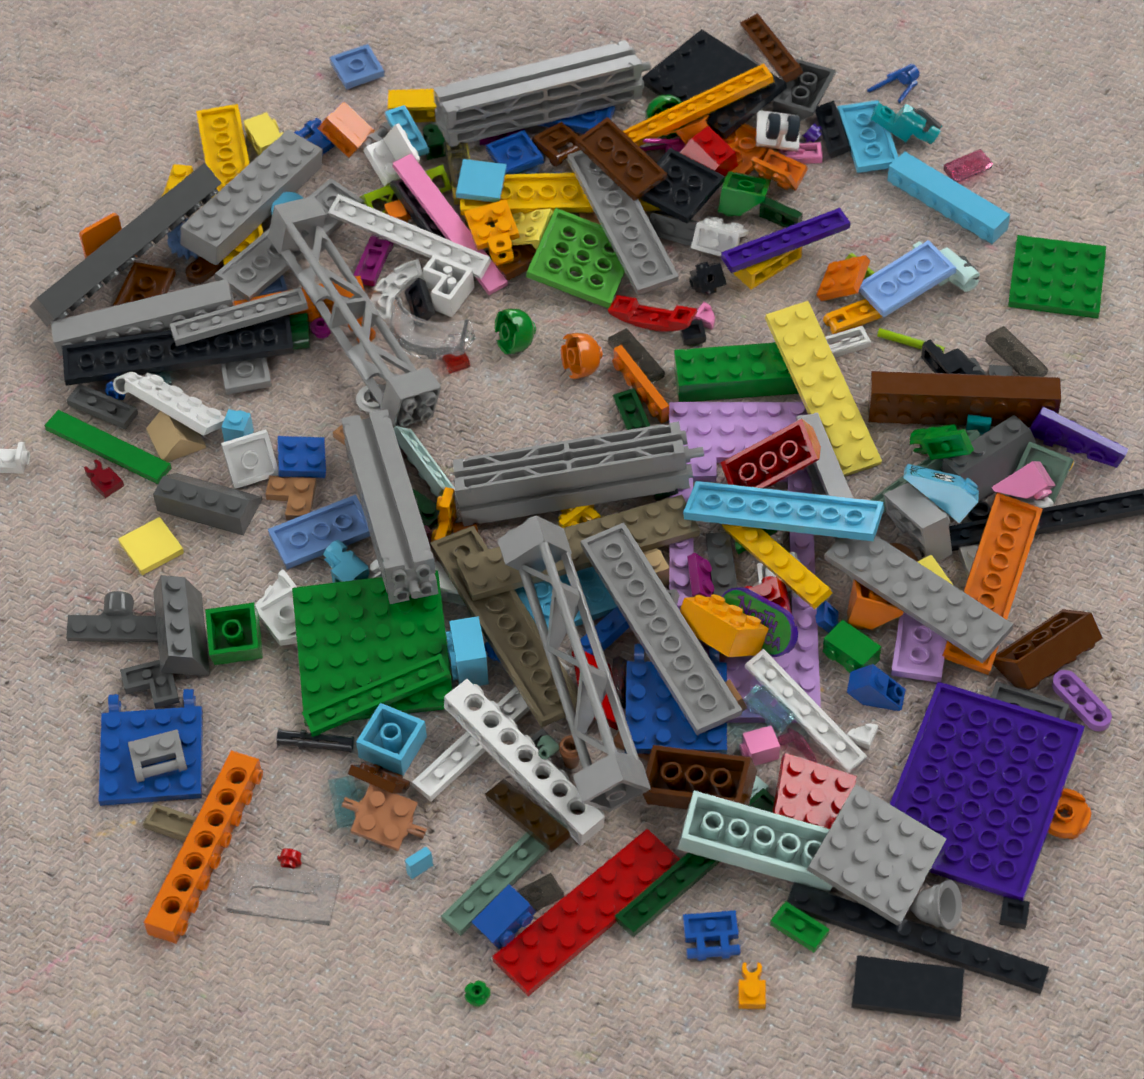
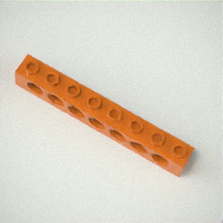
(172, 926)

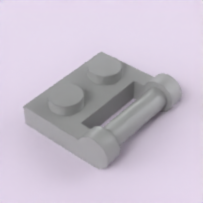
(154, 750)

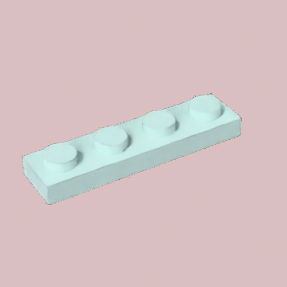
(422, 460)

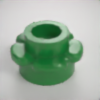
(481, 998)

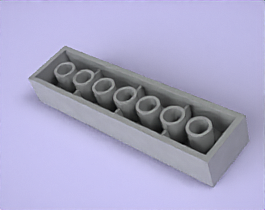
(249, 197)

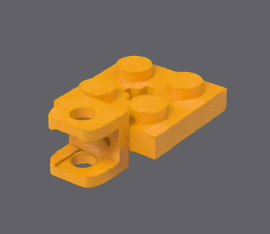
(495, 238)

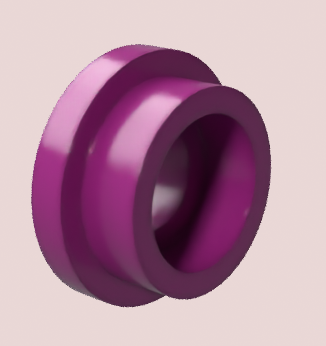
(320, 328)

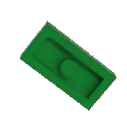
(799, 927)

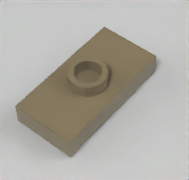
(169, 822)

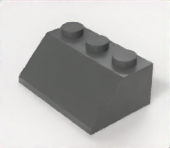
(805, 91)

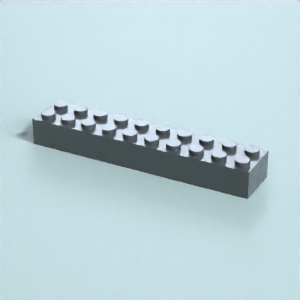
(130, 241)

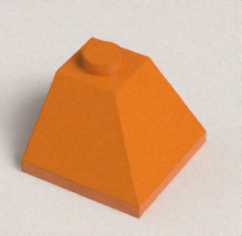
(869, 609)

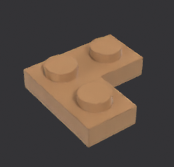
(295, 490)

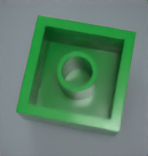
(233, 633)

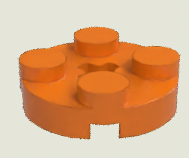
(1079, 814)

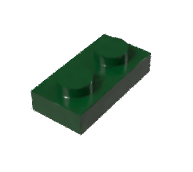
(779, 213)

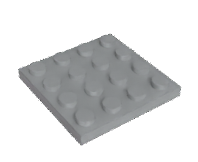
(876, 854)

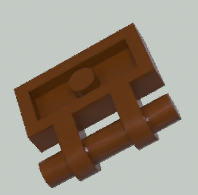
(380, 778)

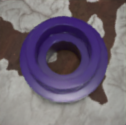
(812, 133)

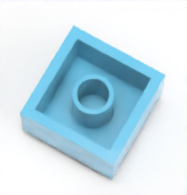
(467, 651)
(391, 739)

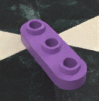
(1079, 692)

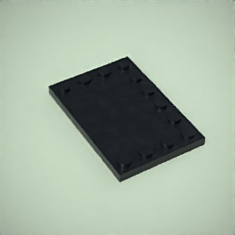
(703, 65)

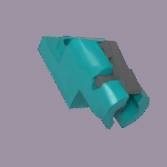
(907, 122)

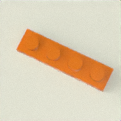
(644, 388)

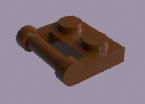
(554, 139)

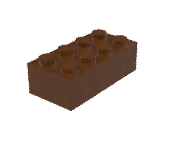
(680, 772)

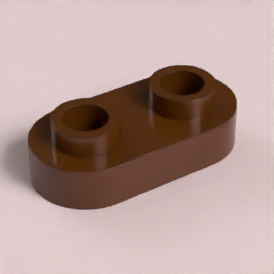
(201, 270)

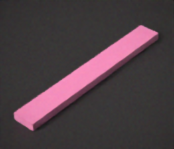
(444, 216)

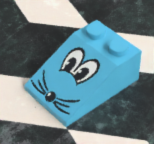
(946, 490)

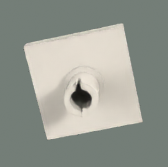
(250, 458)

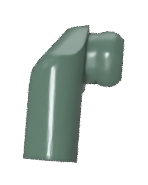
(548, 747)

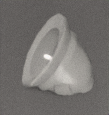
(939, 905)

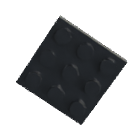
(685, 187)

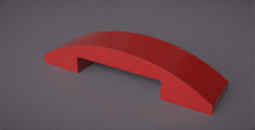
(651, 318)

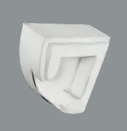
(863, 735)

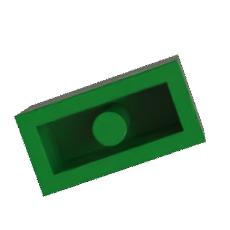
(850, 647)

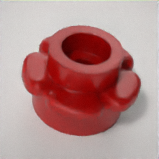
(289, 858)

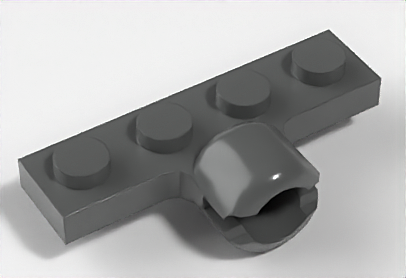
(114, 624)

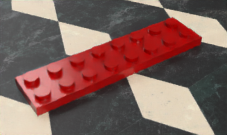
(583, 913)

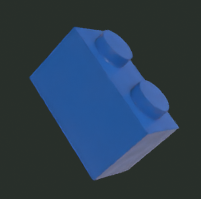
(504, 917)

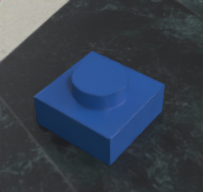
(827, 616)

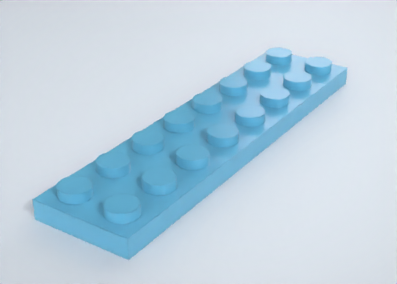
(784, 510)

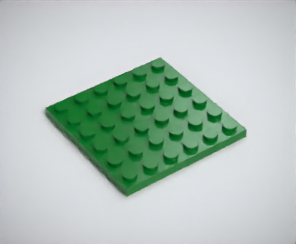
(356, 637)

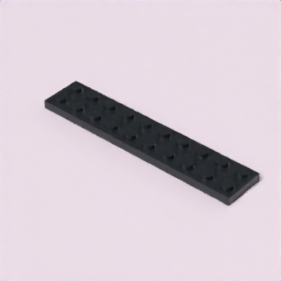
(158, 352)

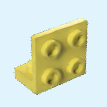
(531, 226)

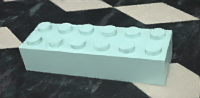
(752, 839)

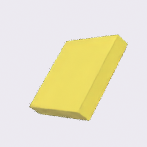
(151, 546)

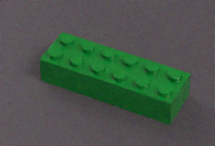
(731, 372)

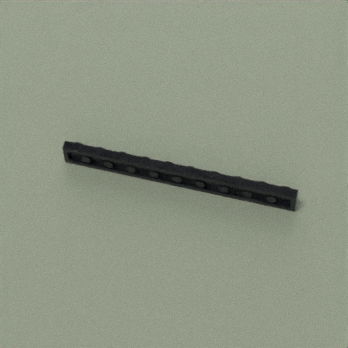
(1062, 517)
(919, 939)

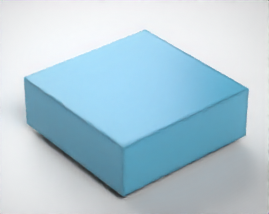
(419, 862)

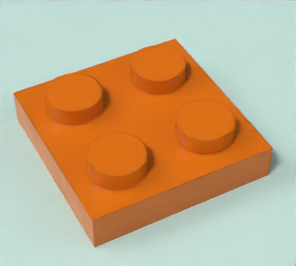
(843, 278)

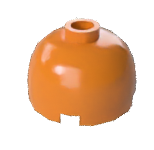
(580, 355)

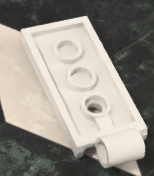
(170, 401)

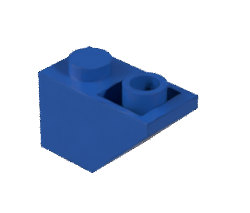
(875, 688)

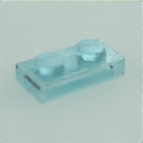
(340, 789)

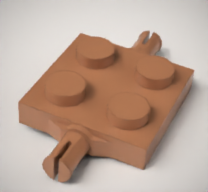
(384, 817)

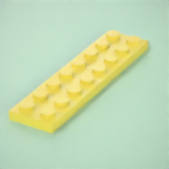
(823, 386)

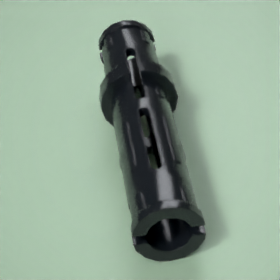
(286, 738)

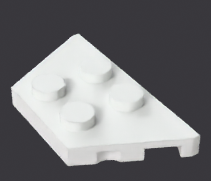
(277, 610)

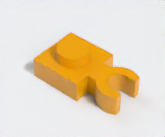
(751, 990)

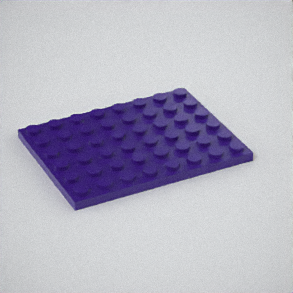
(988, 785)

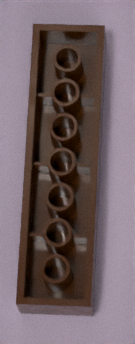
(952, 397)

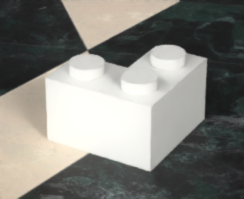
(449, 284)

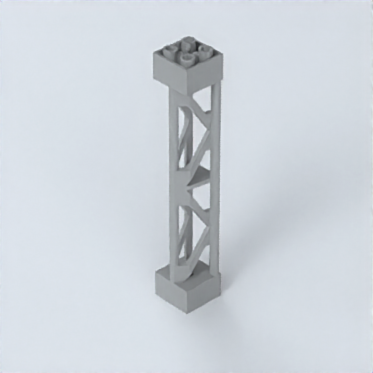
(406, 396)

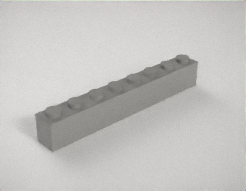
(142, 316)

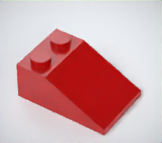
(711, 151)

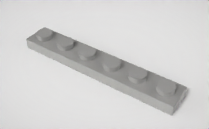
(238, 316)

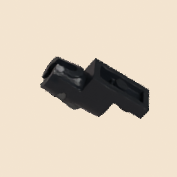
(951, 362)

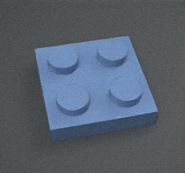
(357, 66)

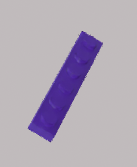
(785, 240)

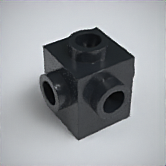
(707, 278)

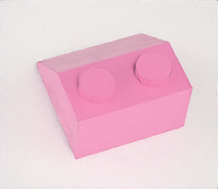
(1028, 482)

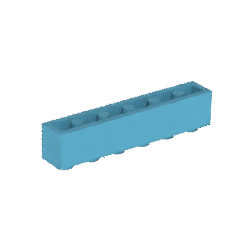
(948, 197)

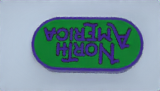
(782, 631)

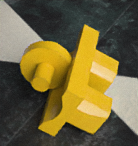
(577, 515)

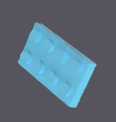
(869, 142)

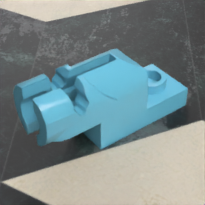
(344, 564)

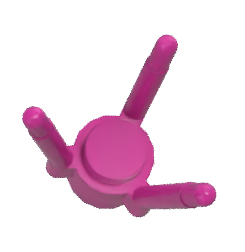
(676, 144)

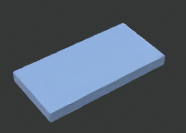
(906, 278)

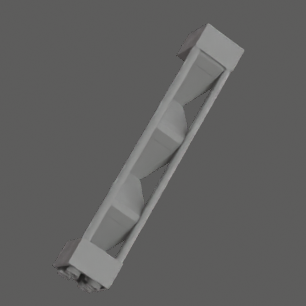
(619, 775)

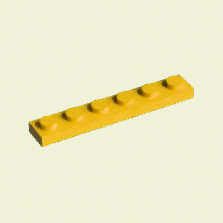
(781, 563)

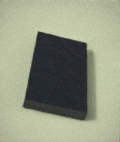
(908, 988)

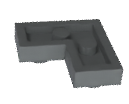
(150, 677)

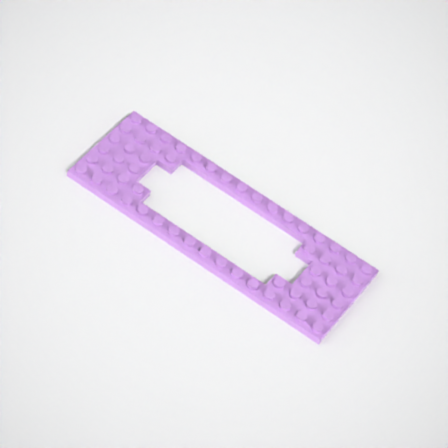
(723, 432)

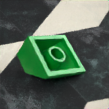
(742, 193)

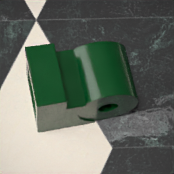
(434, 140)
(300, 331)

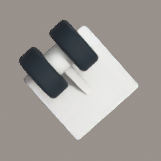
(777, 130)

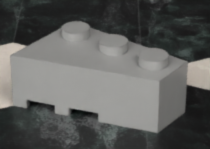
(920, 520)

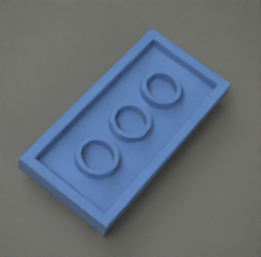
(313, 532)

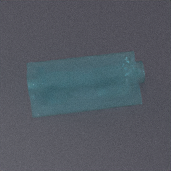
(759, 701)

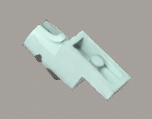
(966, 275)

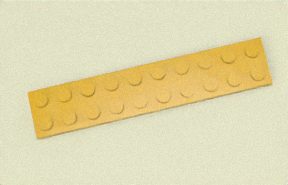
(225, 153)
(542, 191)

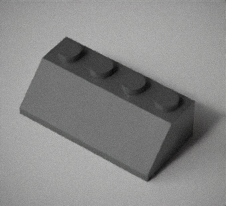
(993, 457)
(206, 502)
(180, 627)

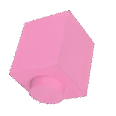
(760, 745)

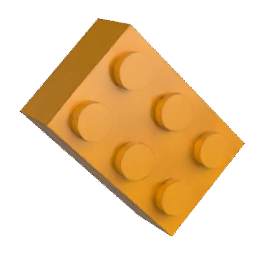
(724, 625)

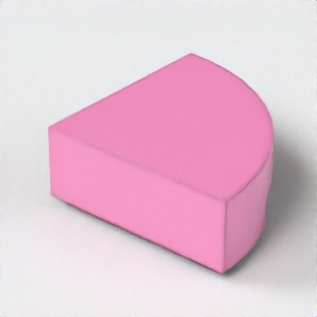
(707, 315)

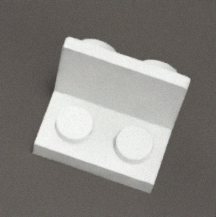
(386, 151)
(715, 237)

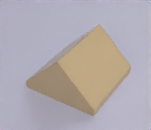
(173, 438)

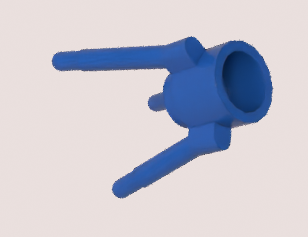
(905, 75)

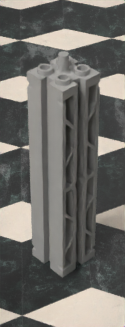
(539, 92)
(573, 473)
(389, 507)

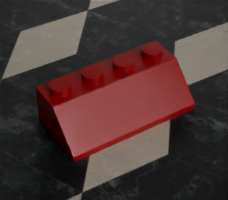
(774, 457)

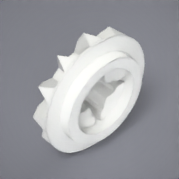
(364, 401)

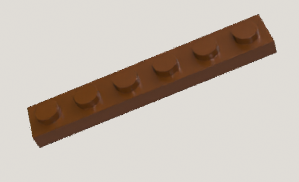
(771, 48)

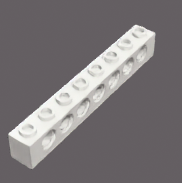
(467, 695)

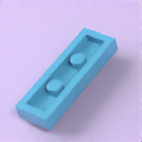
(403, 117)

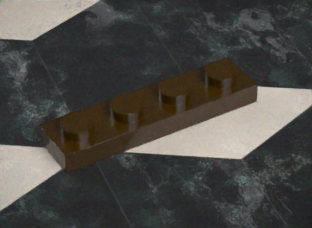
(527, 815)

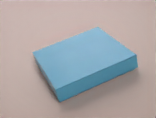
(481, 180)

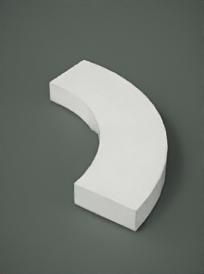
(393, 285)

